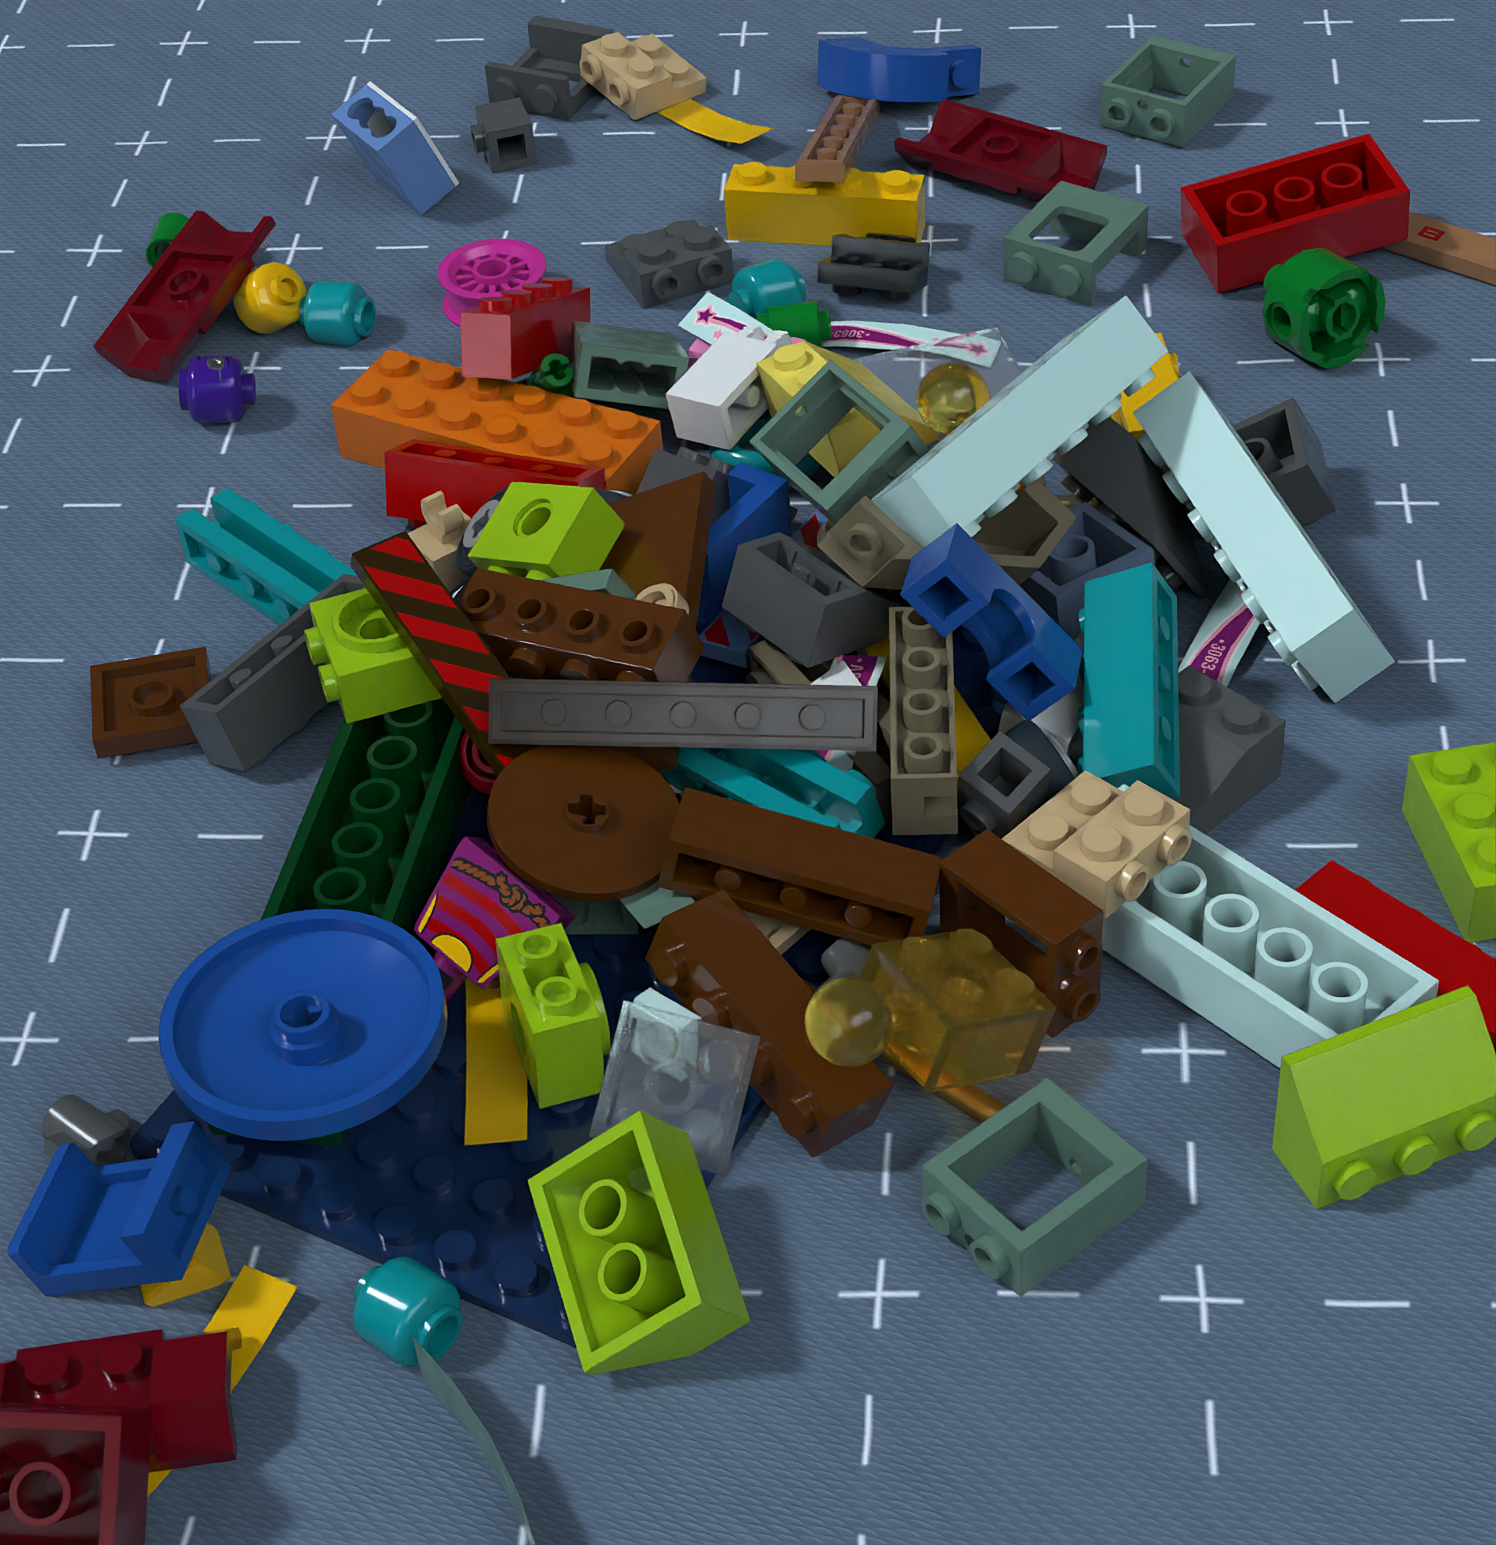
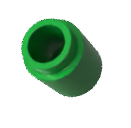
(800, 320)

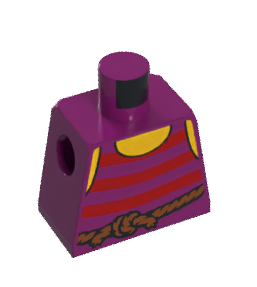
(475, 906)

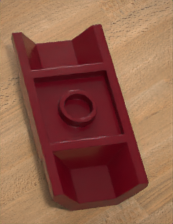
(1003, 152)
(181, 297)
(176, 1376)

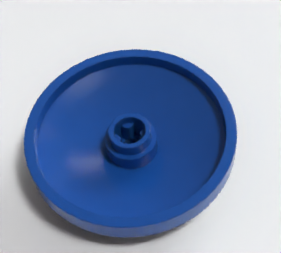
(303, 1024)

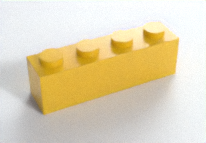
(774, 208)

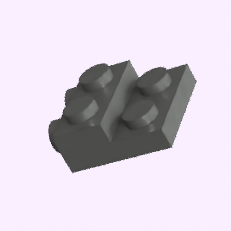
(671, 262)

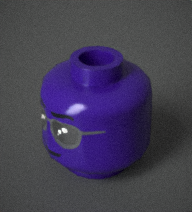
(216, 389)

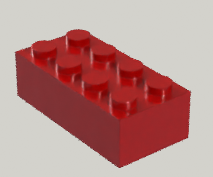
(1265, 214)

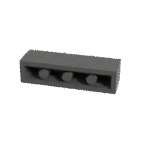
(262, 693)

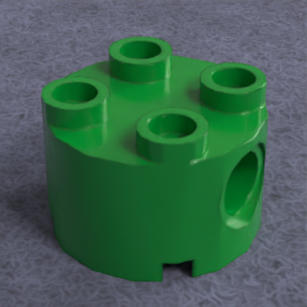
(1322, 307)

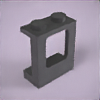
(545, 69)

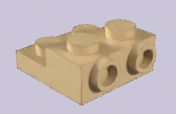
(639, 73)
(1105, 838)

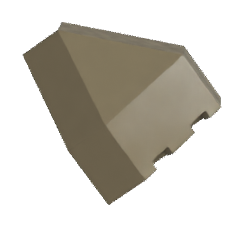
(880, 552)

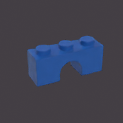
(1026, 650)

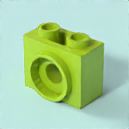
(547, 532)
(363, 658)
(553, 1014)

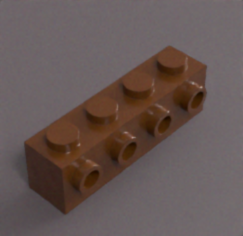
(578, 632)
(799, 870)
(740, 981)

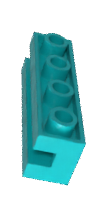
(257, 556)
(1130, 680)
(783, 782)

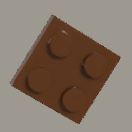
(140, 701)

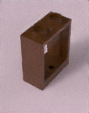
(995, 881)

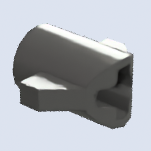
(97, 1134)

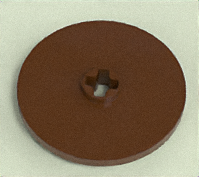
(540, 829)

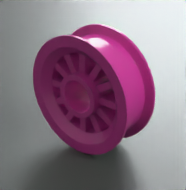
(485, 271)

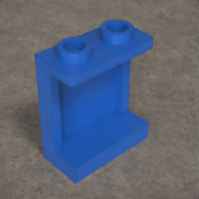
(756, 510)
(122, 1219)

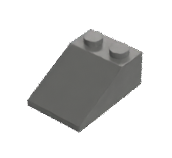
(1291, 460)
(1225, 749)

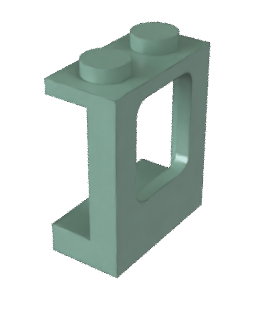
(1080, 213)

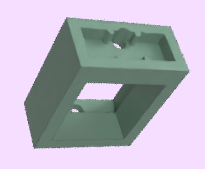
(1160, 65)
(824, 403)
(1072, 1136)

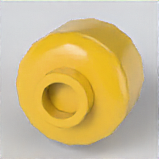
(269, 298)

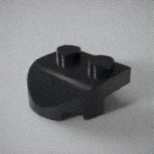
(876, 262)

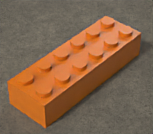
(432, 402)

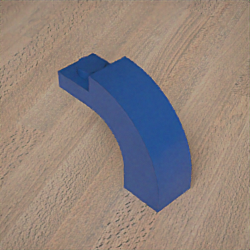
(897, 73)

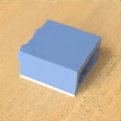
(395, 148)

